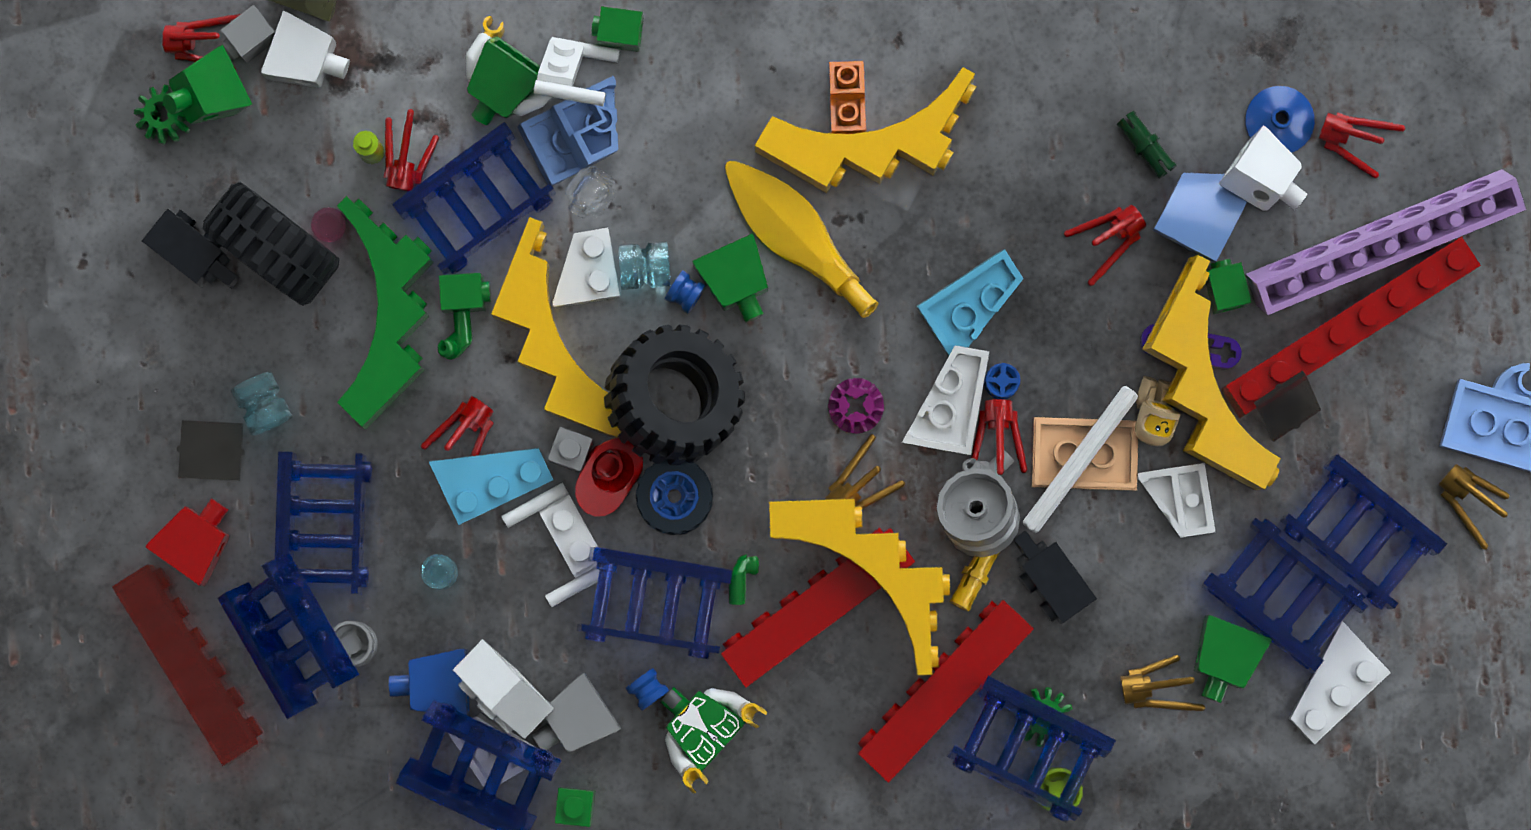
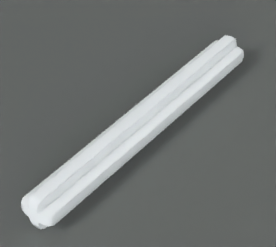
(1080, 459)

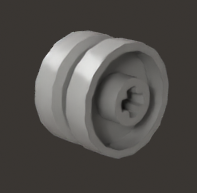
(978, 512)

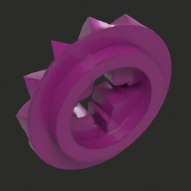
(856, 422)

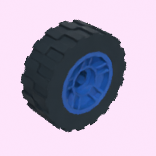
(688, 511)

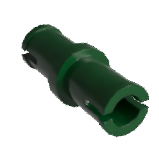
(1146, 144)

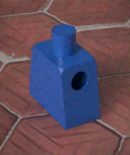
(431, 680)

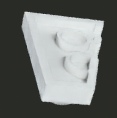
(953, 404)
(1337, 685)

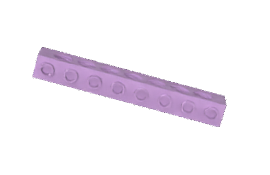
(1385, 241)

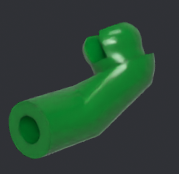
(459, 339)
(742, 567)

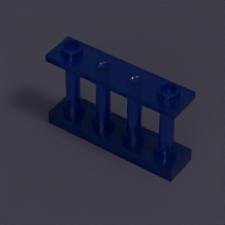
(443, 185)
(291, 505)
(1395, 520)
(642, 569)
(1280, 629)
(268, 649)
(1059, 728)
(463, 798)

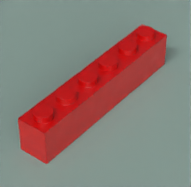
(801, 618)
(945, 690)

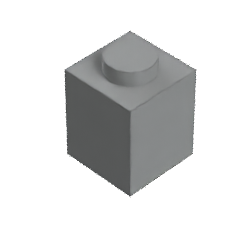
(248, 35)
(570, 449)

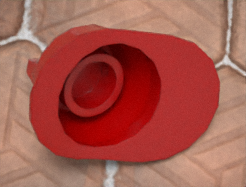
(607, 477)

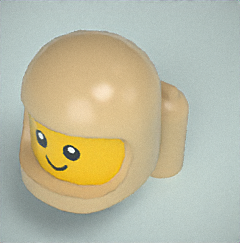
(1155, 418)

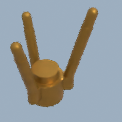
(1459, 483)
(848, 491)
(1139, 688)

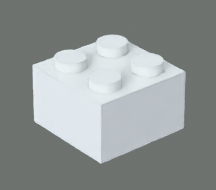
(501, 690)

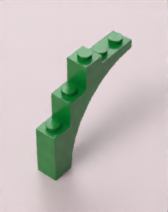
(396, 268)

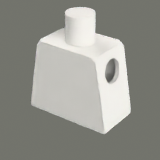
(302, 54)
(1264, 173)

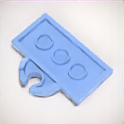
(1492, 420)

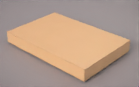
(1110, 469)

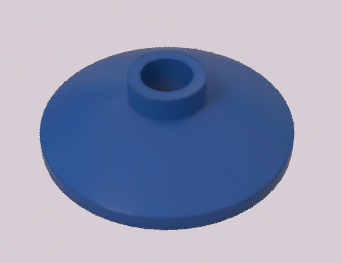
(1287, 100)

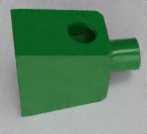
(207, 89)
(735, 276)
(1227, 656)

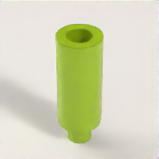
(368, 147)

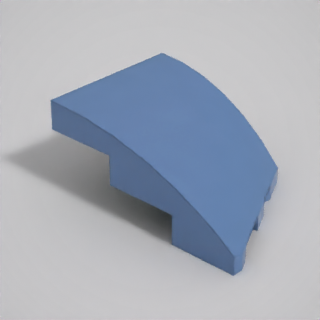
(572, 135)
(1200, 214)

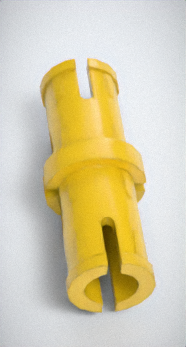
(973, 578)

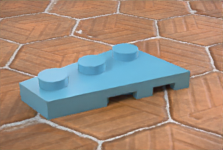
(969, 302)
(489, 480)

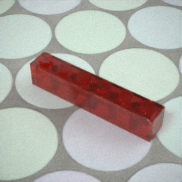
(188, 664)

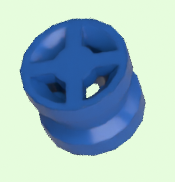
(685, 292)
(1003, 375)
(647, 689)

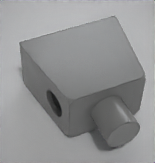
(577, 718)

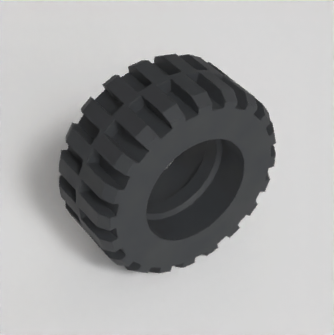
(270, 243)
(703, 365)

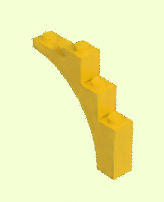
(821, 156)
(911, 589)

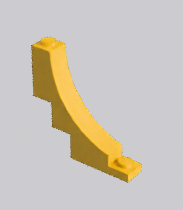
(526, 304)
(1182, 342)

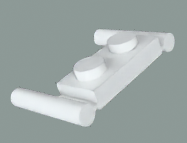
(561, 68)
(568, 533)

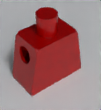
(192, 541)

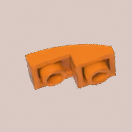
(847, 97)

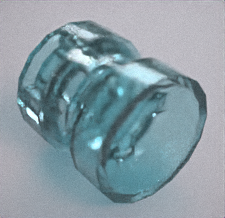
(445, 572)

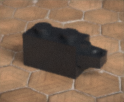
(188, 250)
(1053, 578)

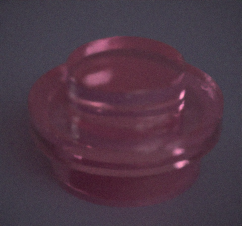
(328, 224)

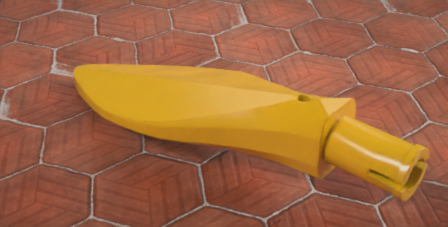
(794, 231)

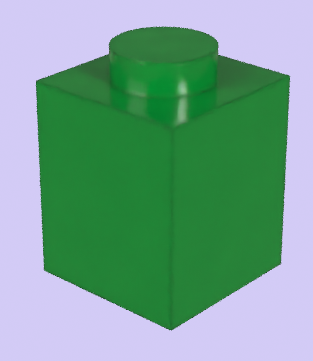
(618, 28)
(1227, 286)
(464, 292)
(575, 806)

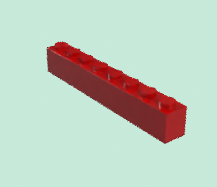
(1353, 324)

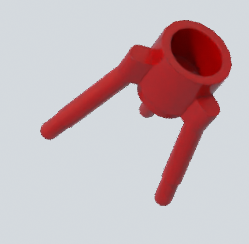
(182, 37)
(1339, 127)
(402, 173)
(1125, 224)
(472, 416)
(998, 416)

